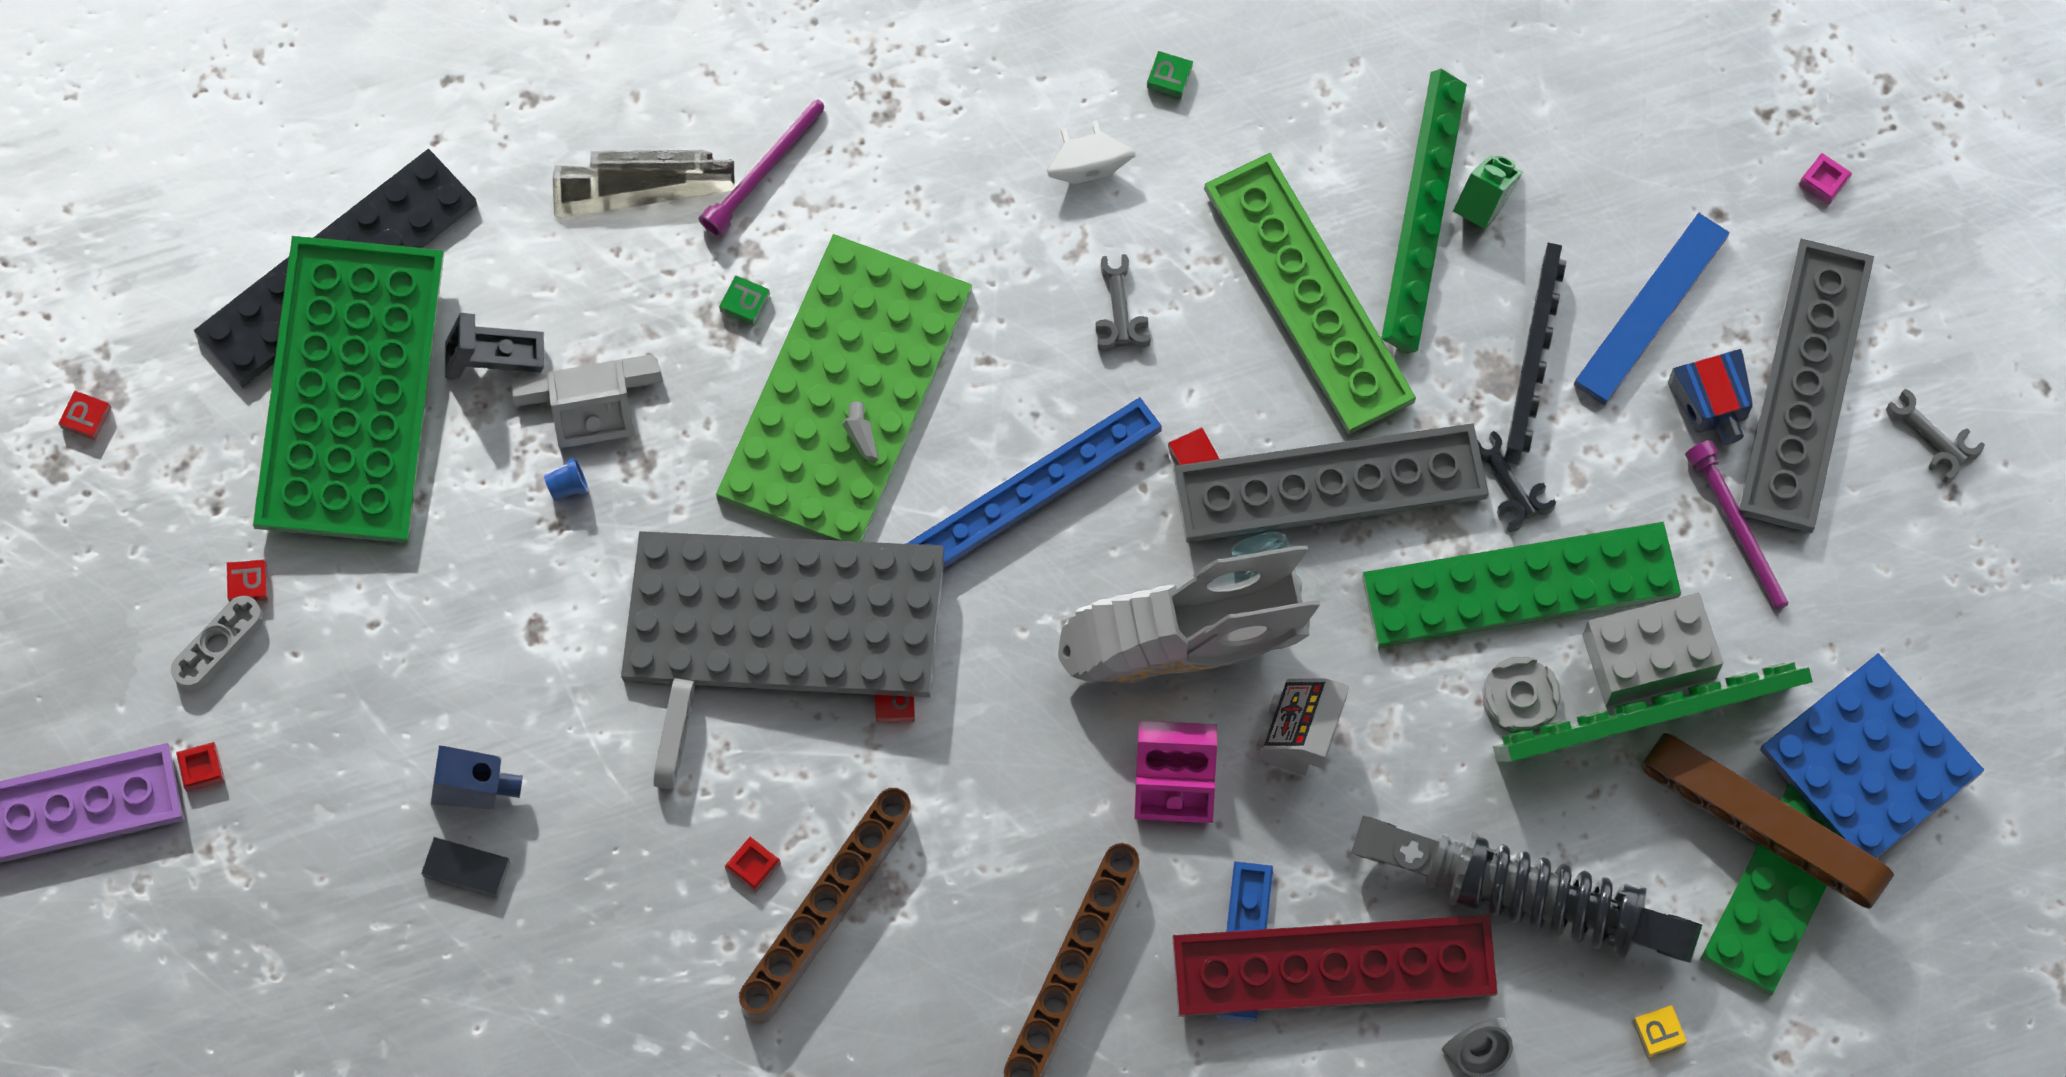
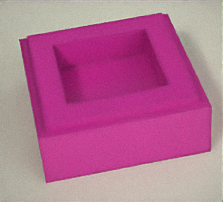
(1825, 178)

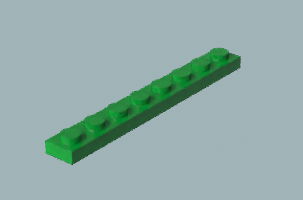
(1424, 211)

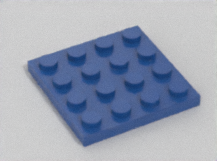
(1872, 758)

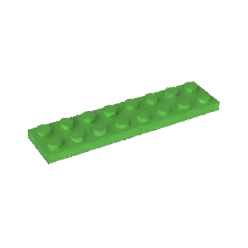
(1309, 293)

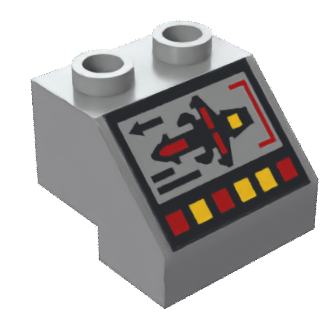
(1302, 723)

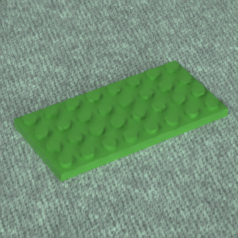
(862, 335)

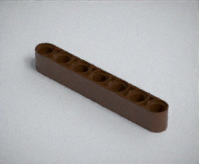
(1767, 820)
(824, 923)
(1079, 952)

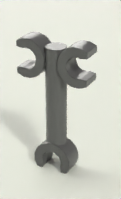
(1122, 330)
(1951, 454)

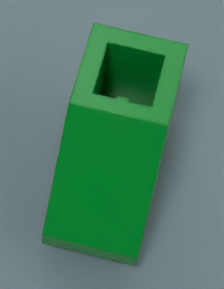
(1487, 190)

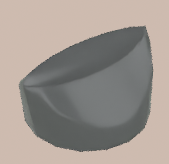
(1481, 1048)

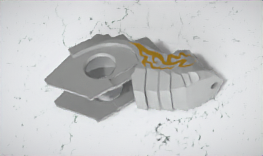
(1191, 625)

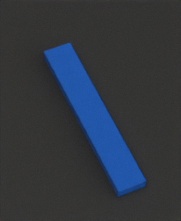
(1651, 308)

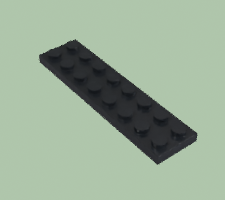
(400, 212)

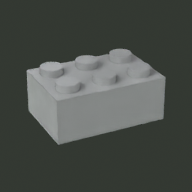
(1652, 649)

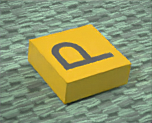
(1660, 1031)

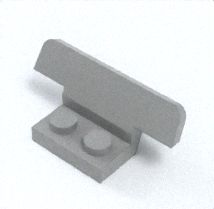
(589, 400)

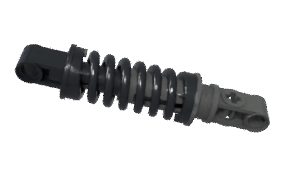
(1482, 874)

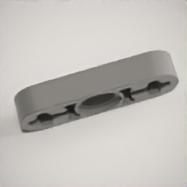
(218, 659)
(674, 734)

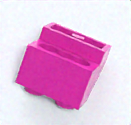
(1175, 771)

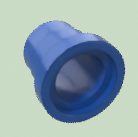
(566, 480)

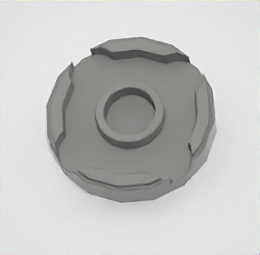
(1521, 694)

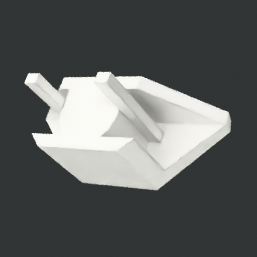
(1089, 157)

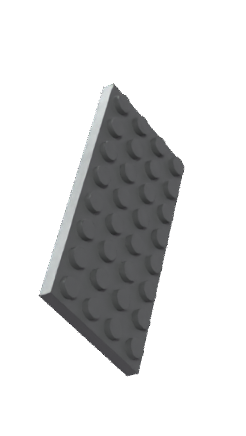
(784, 613)

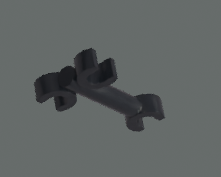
(1521, 504)

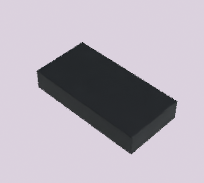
(465, 867)

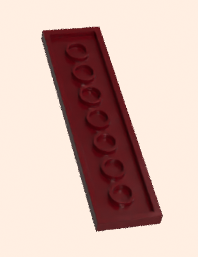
(1334, 965)

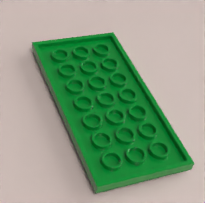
(349, 390)

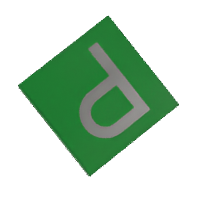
(1169, 74)
(744, 300)

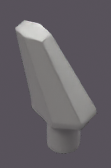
(860, 431)

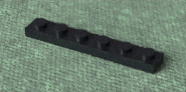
(1533, 369)

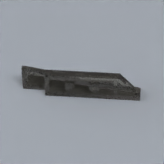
(638, 178)

